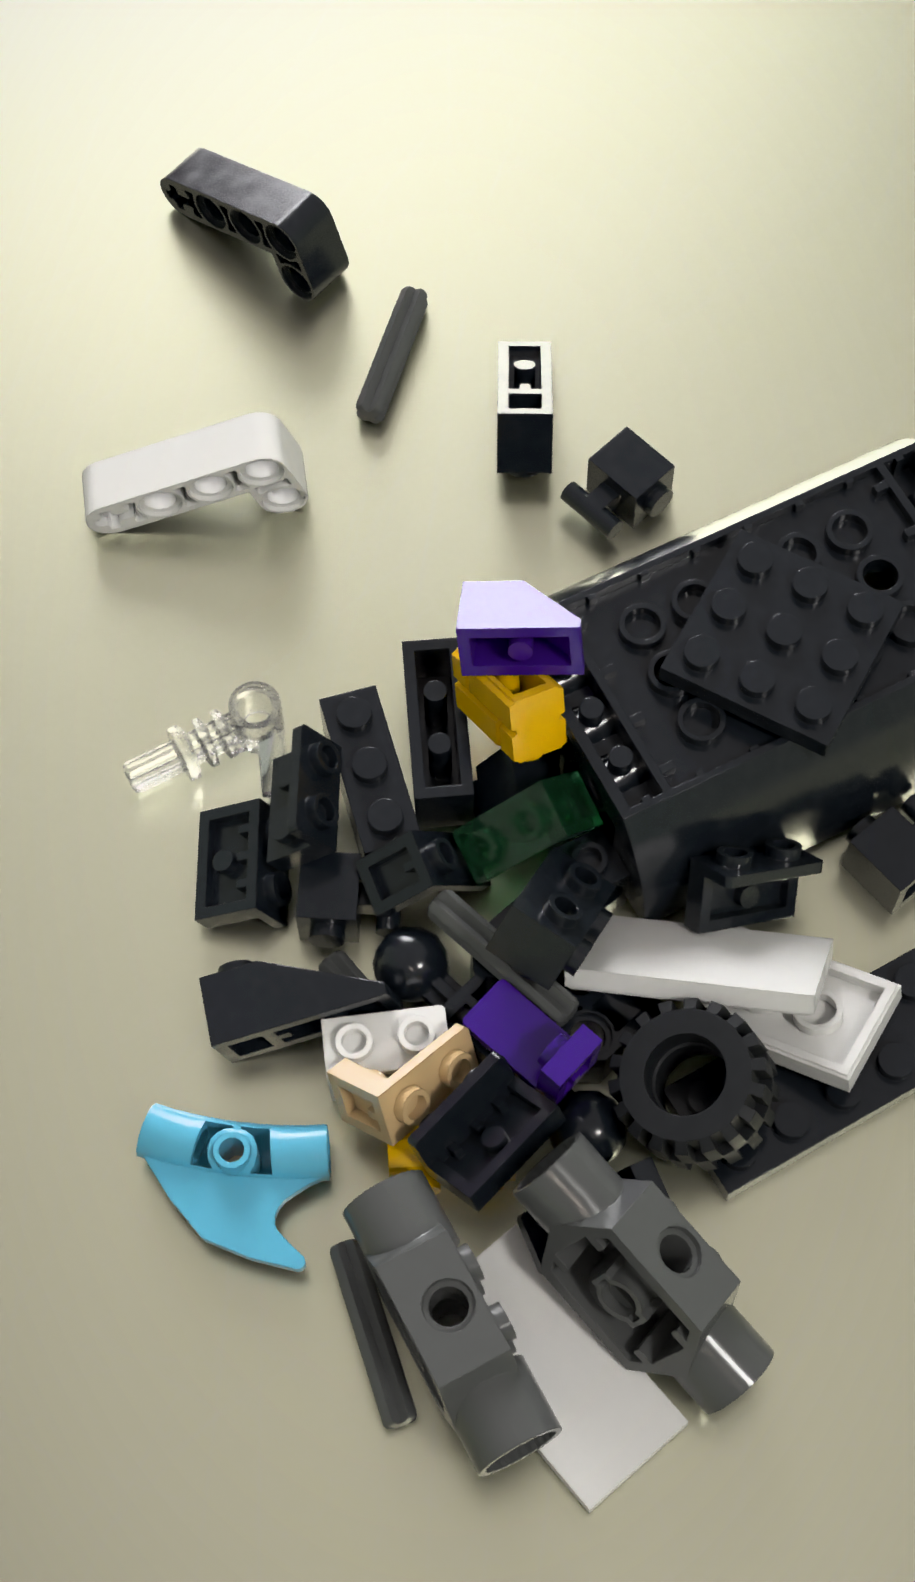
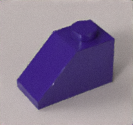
(516, 631)

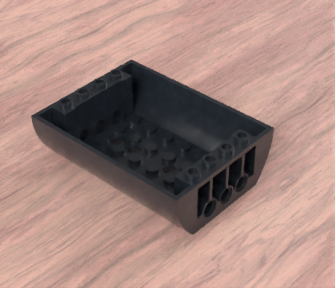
(692, 777)

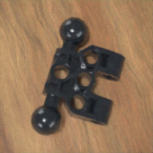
(417, 971)

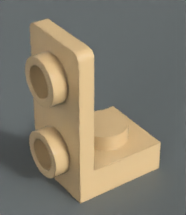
(399, 1103)

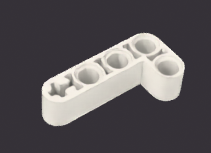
(196, 470)

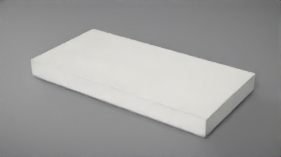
(719, 966)
(606, 1413)

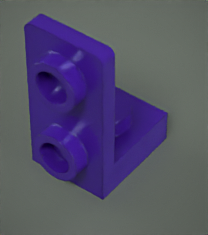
(531, 1041)

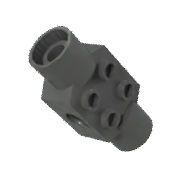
(641, 1275)
(469, 1366)

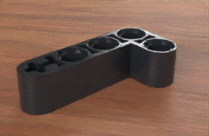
(262, 213)

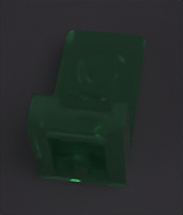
(526, 825)

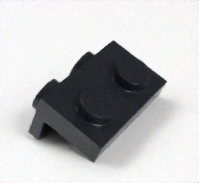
(746, 884)
(484, 1131)

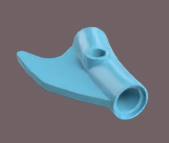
(238, 1200)

